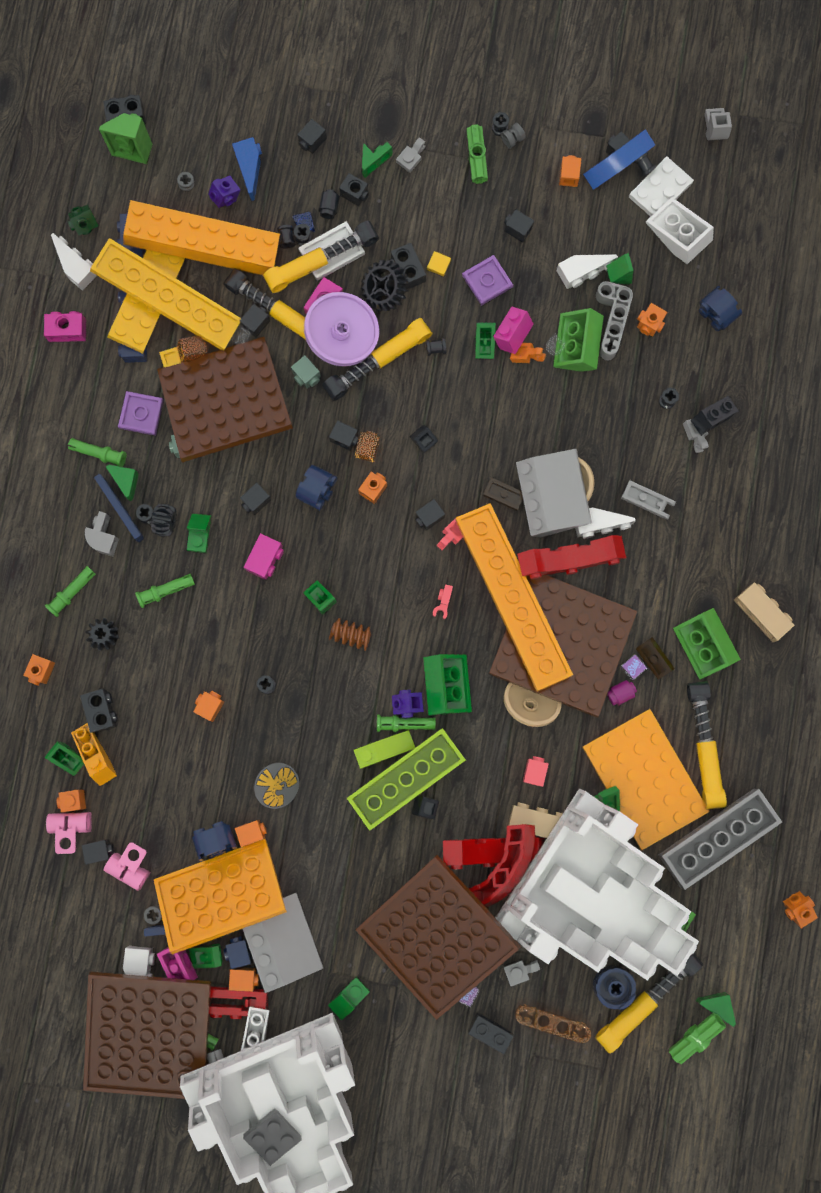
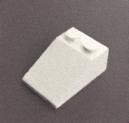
(681, 230)

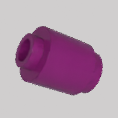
(621, 693)

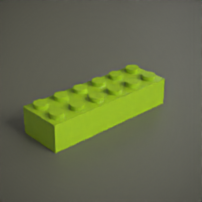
(406, 779)

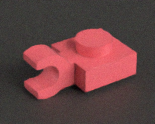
(452, 534)
(444, 596)

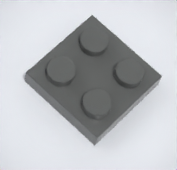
(272, 1137)

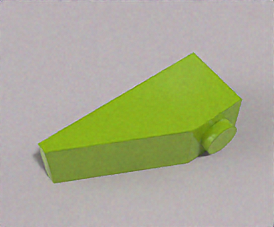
(384, 749)

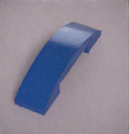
(619, 159)

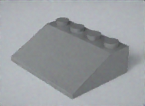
(553, 493)
(283, 947)

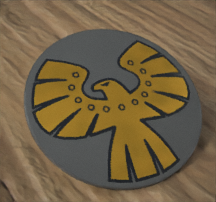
(276, 785)

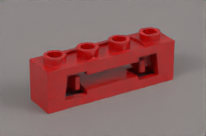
(236, 1011)

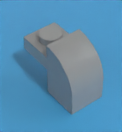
(718, 124)
(98, 538)

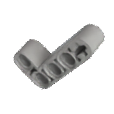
(614, 322)

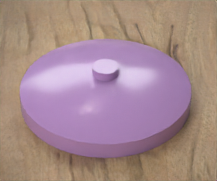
(341, 329)

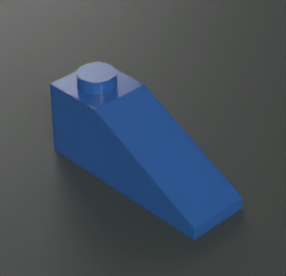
(249, 162)

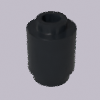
(329, 204)

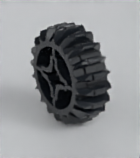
(392, 285)

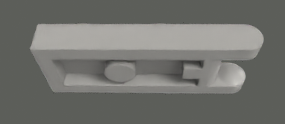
(647, 499)

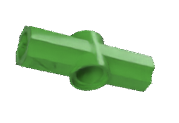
(476, 145)
(697, 1038)

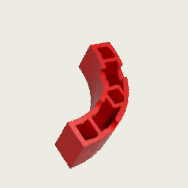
(571, 557)
(479, 851)
(512, 867)

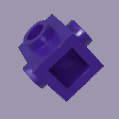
(224, 191)
(407, 703)

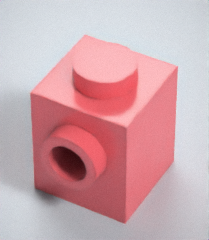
(535, 771)

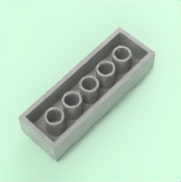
(719, 838)

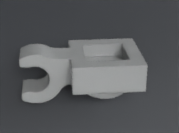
(410, 157)
(692, 433)
(518, 972)

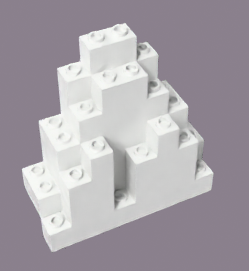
(597, 897)
(301, 1079)

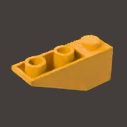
(93, 755)

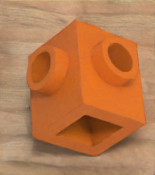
(651, 320)
(800, 909)

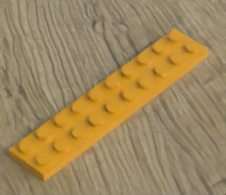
(514, 597)

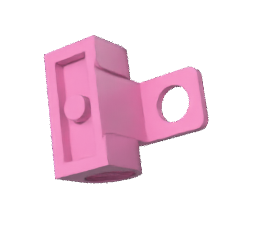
(65, 826)
(126, 870)

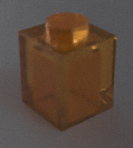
(191, 348)
(367, 446)

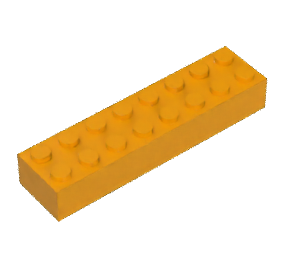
(200, 238)

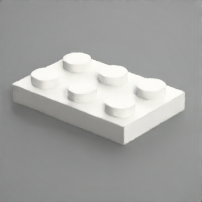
(660, 185)
(329, 238)

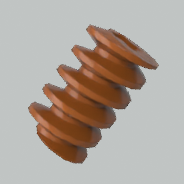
(350, 633)

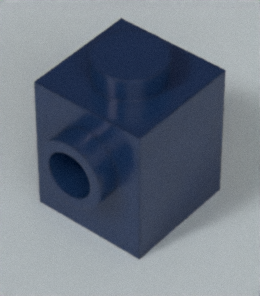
(238, 952)

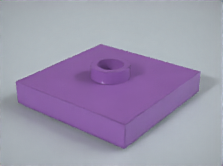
(487, 280)
(140, 413)

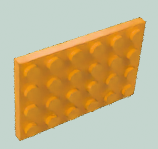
(649, 777)
(219, 896)

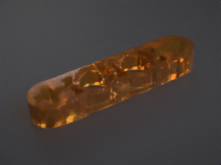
(552, 1025)

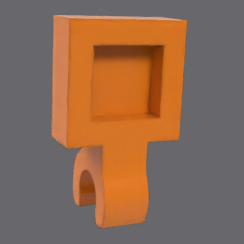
(527, 352)

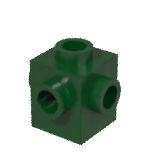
(82, 220)

